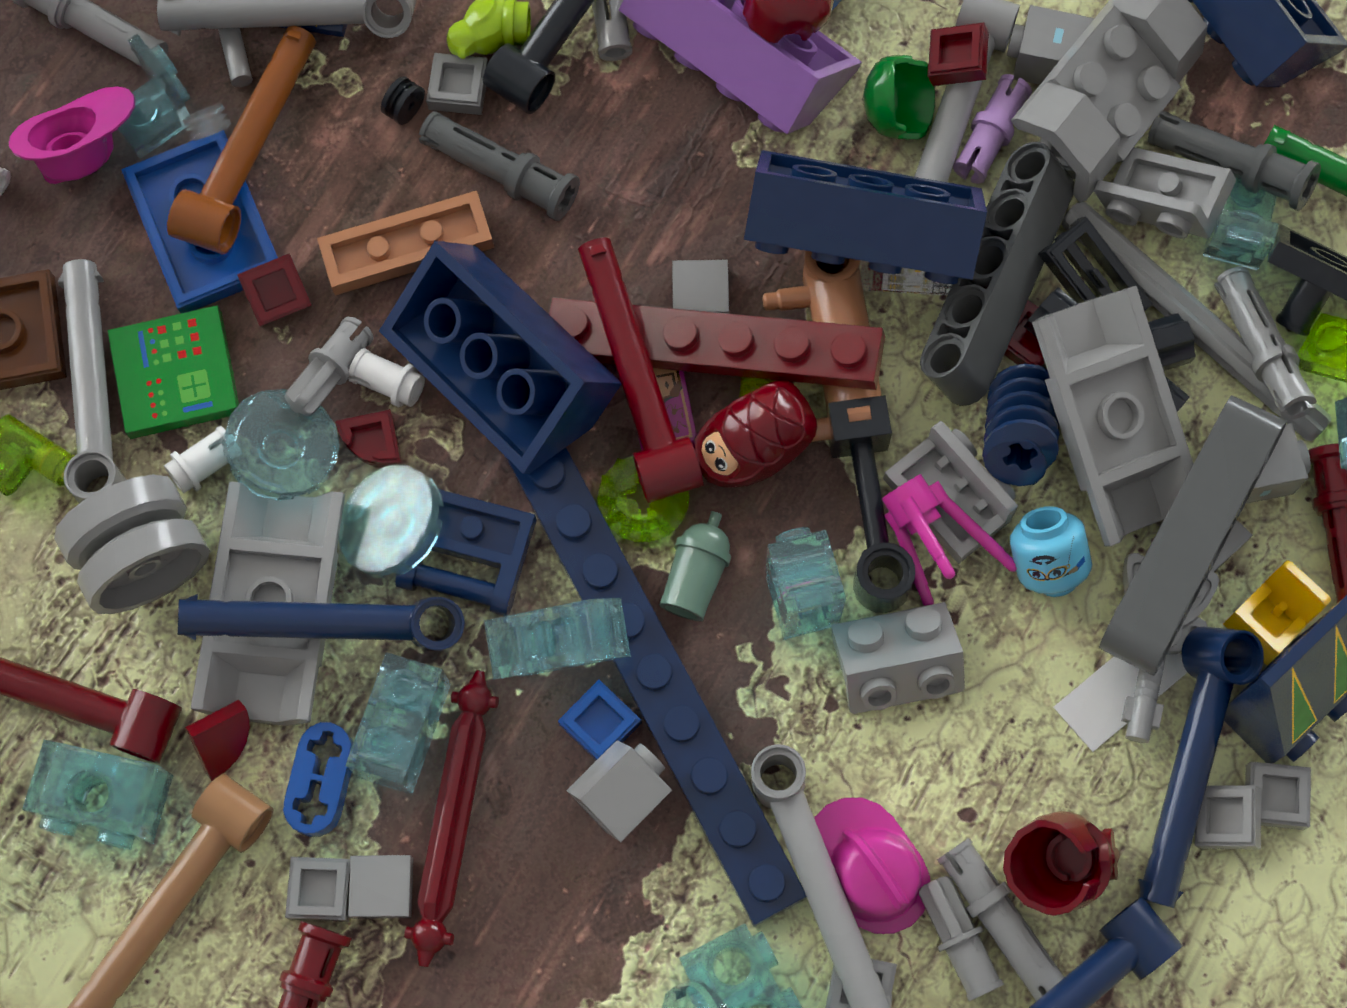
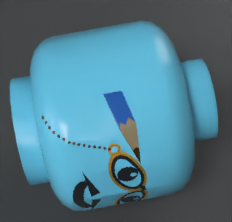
(1050, 551)

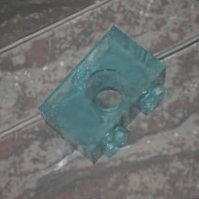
(69, 773)

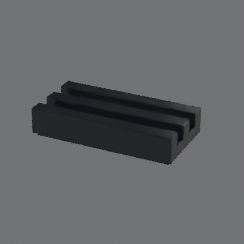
(1069, 278)

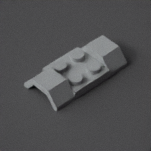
(1113, 84)
(1115, 410)
(269, 555)

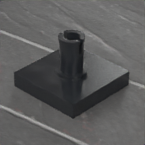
(1320, 274)

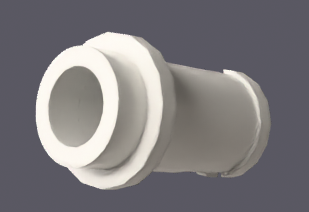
(388, 378)
(198, 461)

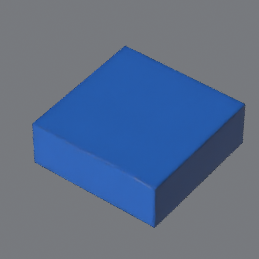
(599, 720)

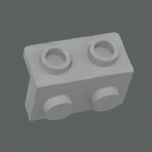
(1167, 193)
(951, 460)
(899, 658)

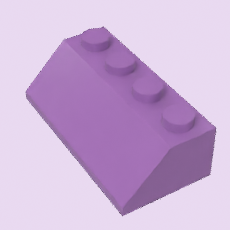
(778, 80)

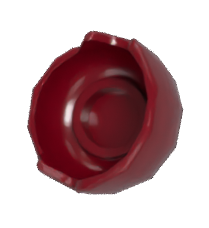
(783, 17)

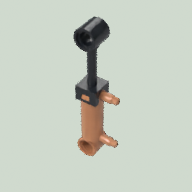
(854, 425)

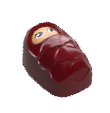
(755, 435)

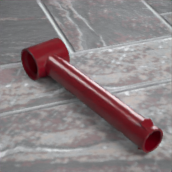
(664, 464)
(138, 725)

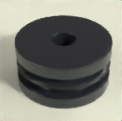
(402, 100)

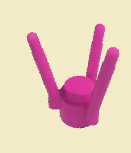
(914, 509)

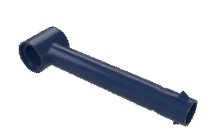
(317, 620)
(1218, 662)
(1134, 943)

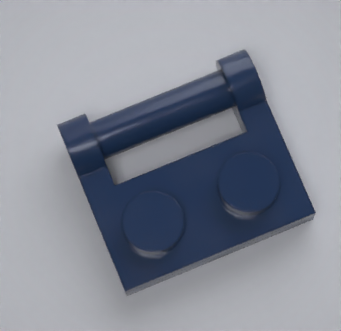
(482, 535)

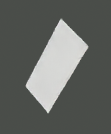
(1098, 703)

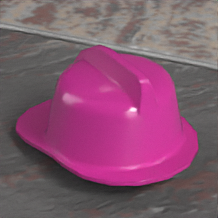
(75, 137)
(874, 864)

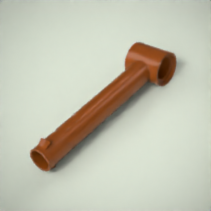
(211, 217)

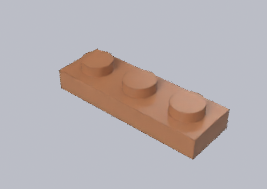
(401, 241)

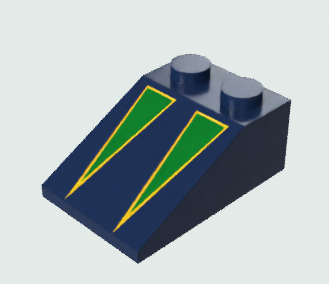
(1296, 691)

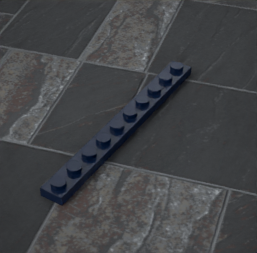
(665, 693)

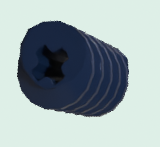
(1020, 426)

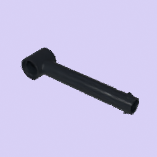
(523, 73)

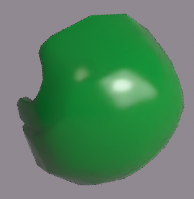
(899, 97)

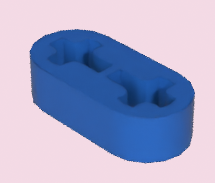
(305, 777)

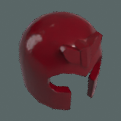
(1060, 863)

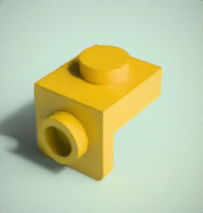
(1279, 609)

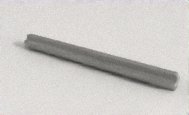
(1209, 331)

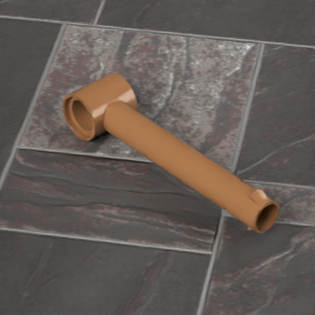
(227, 819)

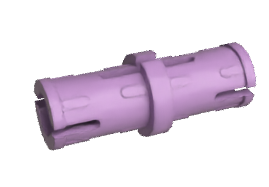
(992, 128)

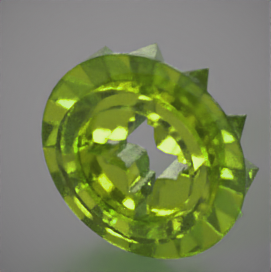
(623, 513)

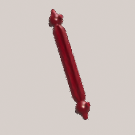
(451, 819)

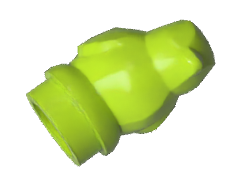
(489, 27)

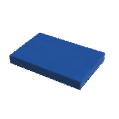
(192, 272)

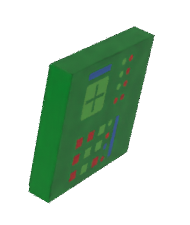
(173, 372)

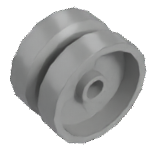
(131, 544)

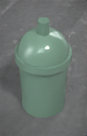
(696, 569)

